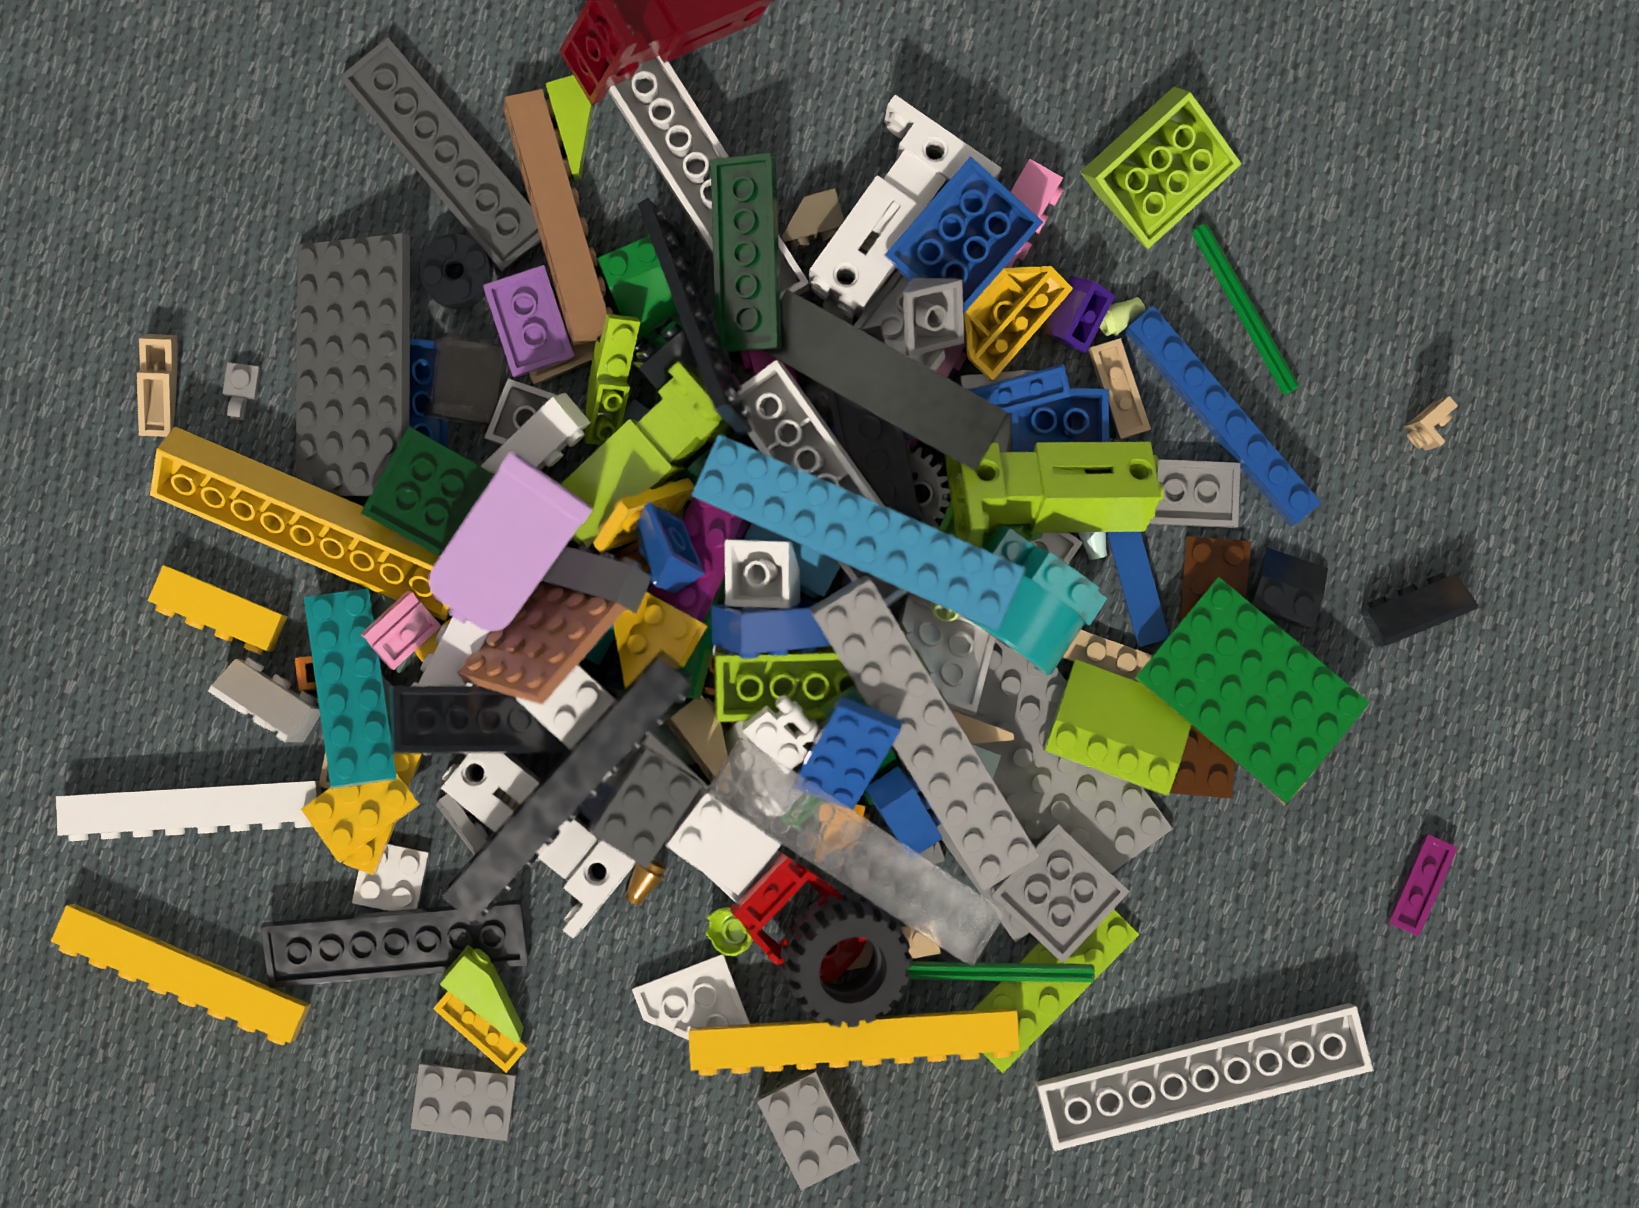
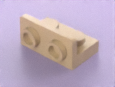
(1422, 427)

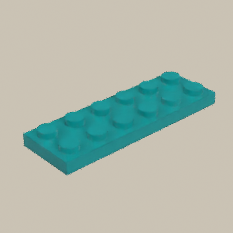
(349, 689)

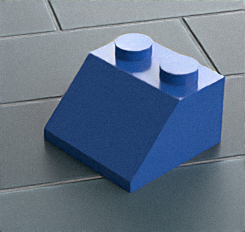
(667, 549)

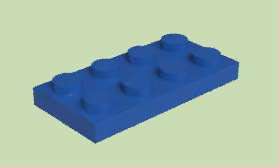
(849, 750)

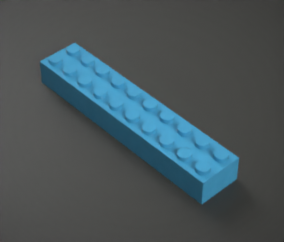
(859, 532)

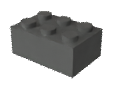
(644, 806)

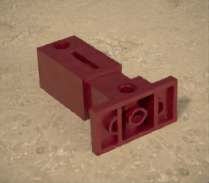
(620, 35)

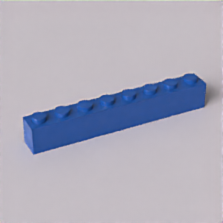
(1222, 416)

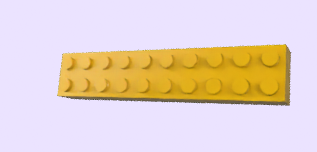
(291, 517)

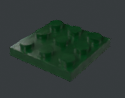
(426, 492)

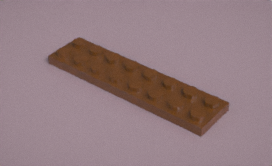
(1204, 766)

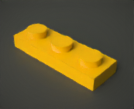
(480, 1032)

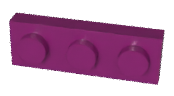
(1422, 885)

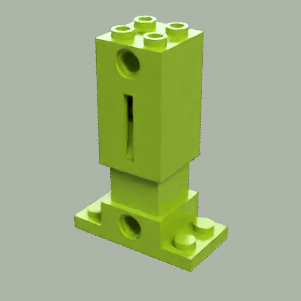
(647, 450)
(1057, 489)

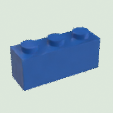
(905, 810)

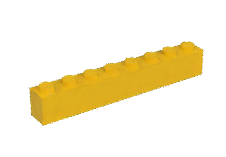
(180, 973)

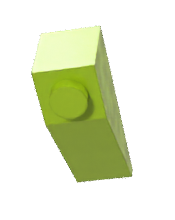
(573, 118)
(478, 986)

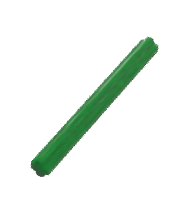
(1245, 309)
(1002, 971)

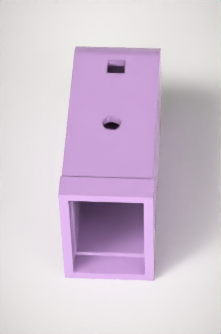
(506, 545)

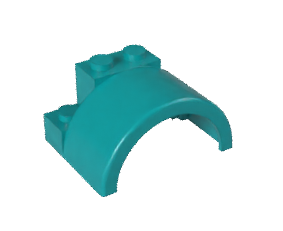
(1048, 605)

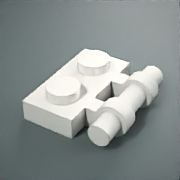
(776, 738)

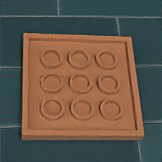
(541, 643)

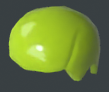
(727, 933)

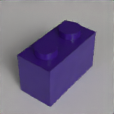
(1079, 314)

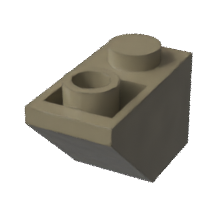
(815, 218)

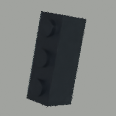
(1417, 609)

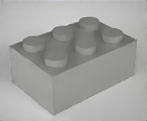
(808, 1129)

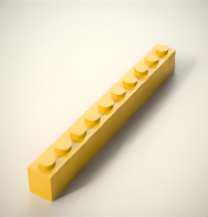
(885, 1038)

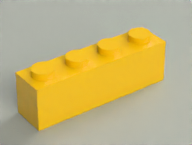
(217, 609)

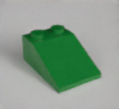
(638, 284)

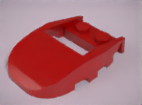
(771, 895)

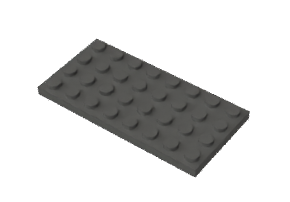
(351, 360)

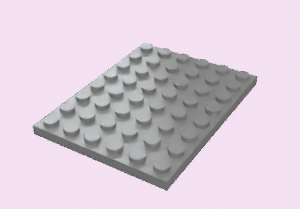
(1042, 789)

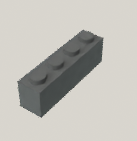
(599, 576)

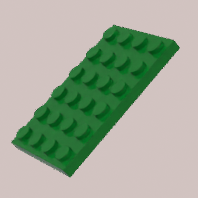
(1252, 690)

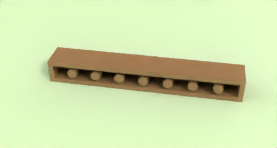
(556, 215)

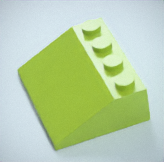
(1161, 166)
(1117, 729)

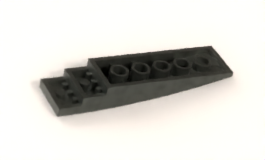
(887, 382)

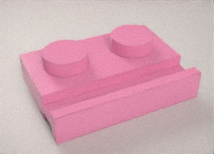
(400, 630)

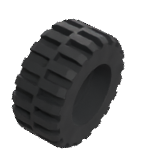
(869, 991)

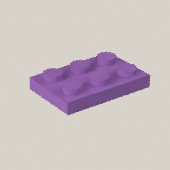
(529, 321)

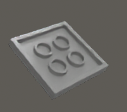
(1060, 894)

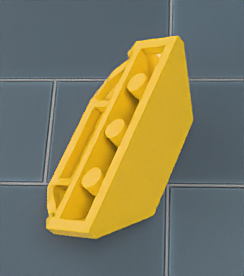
(1010, 314)

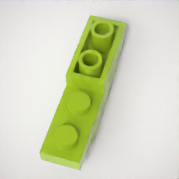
(609, 376)

